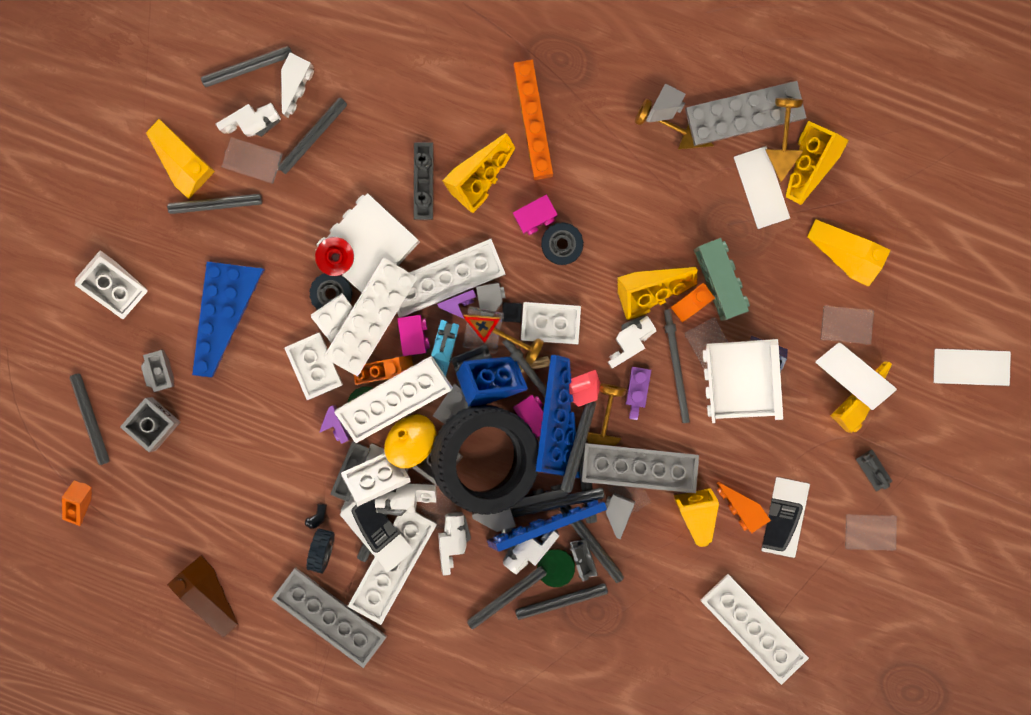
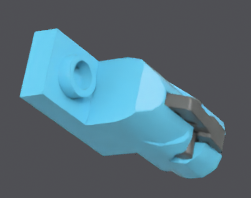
(444, 344)

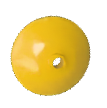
(410, 441)

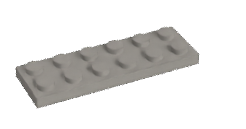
(742, 114)
(639, 468)
(329, 617)

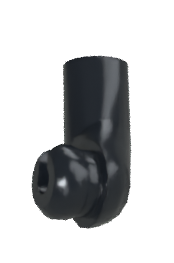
(319, 518)

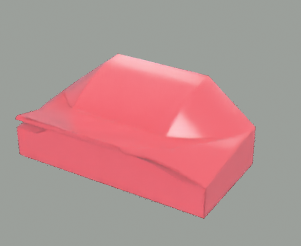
(585, 388)

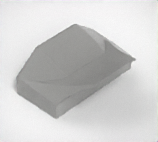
(157, 371)

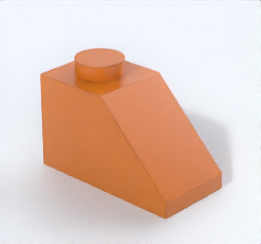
(692, 302)
(76, 502)

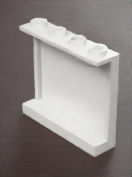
(372, 236)
(743, 379)

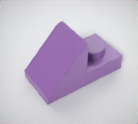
(452, 305)
(332, 420)

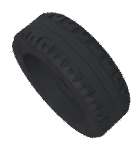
(516, 483)

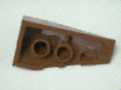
(203, 594)

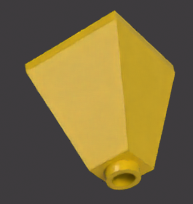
(699, 513)

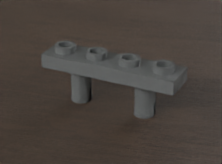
(423, 181)

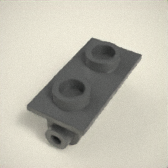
(475, 354)
(874, 470)
(583, 559)

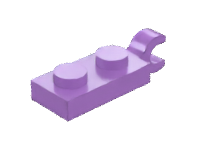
(637, 390)

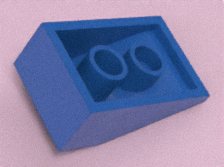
(490, 380)

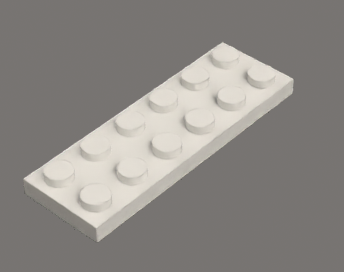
(452, 276)
(370, 317)
(393, 399)
(381, 587)
(754, 629)

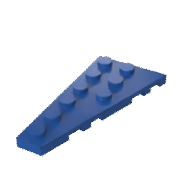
(223, 304)
(558, 421)
(538, 528)

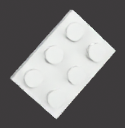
(332, 316)
(551, 323)
(311, 368)
(374, 479)

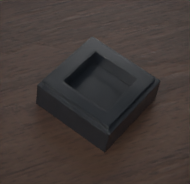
(512, 312)

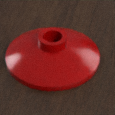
(327, 249)

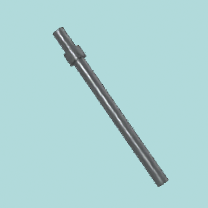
(670, 329)
(517, 355)

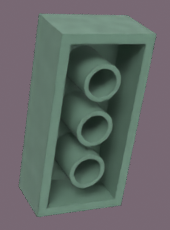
(721, 279)

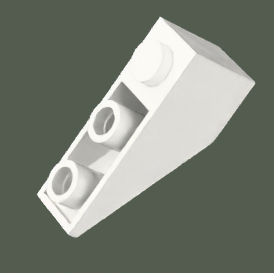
(293, 78)

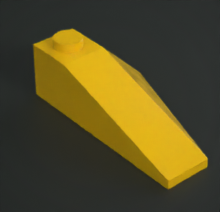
(819, 154)
(180, 161)
(474, 176)
(853, 254)
(647, 288)
(854, 411)

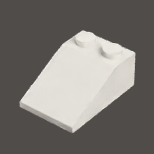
(110, 285)

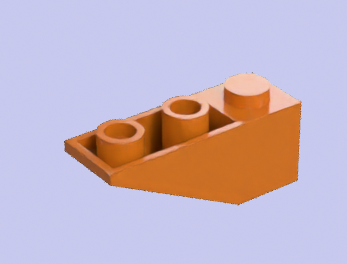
(383, 369)
(750, 512)

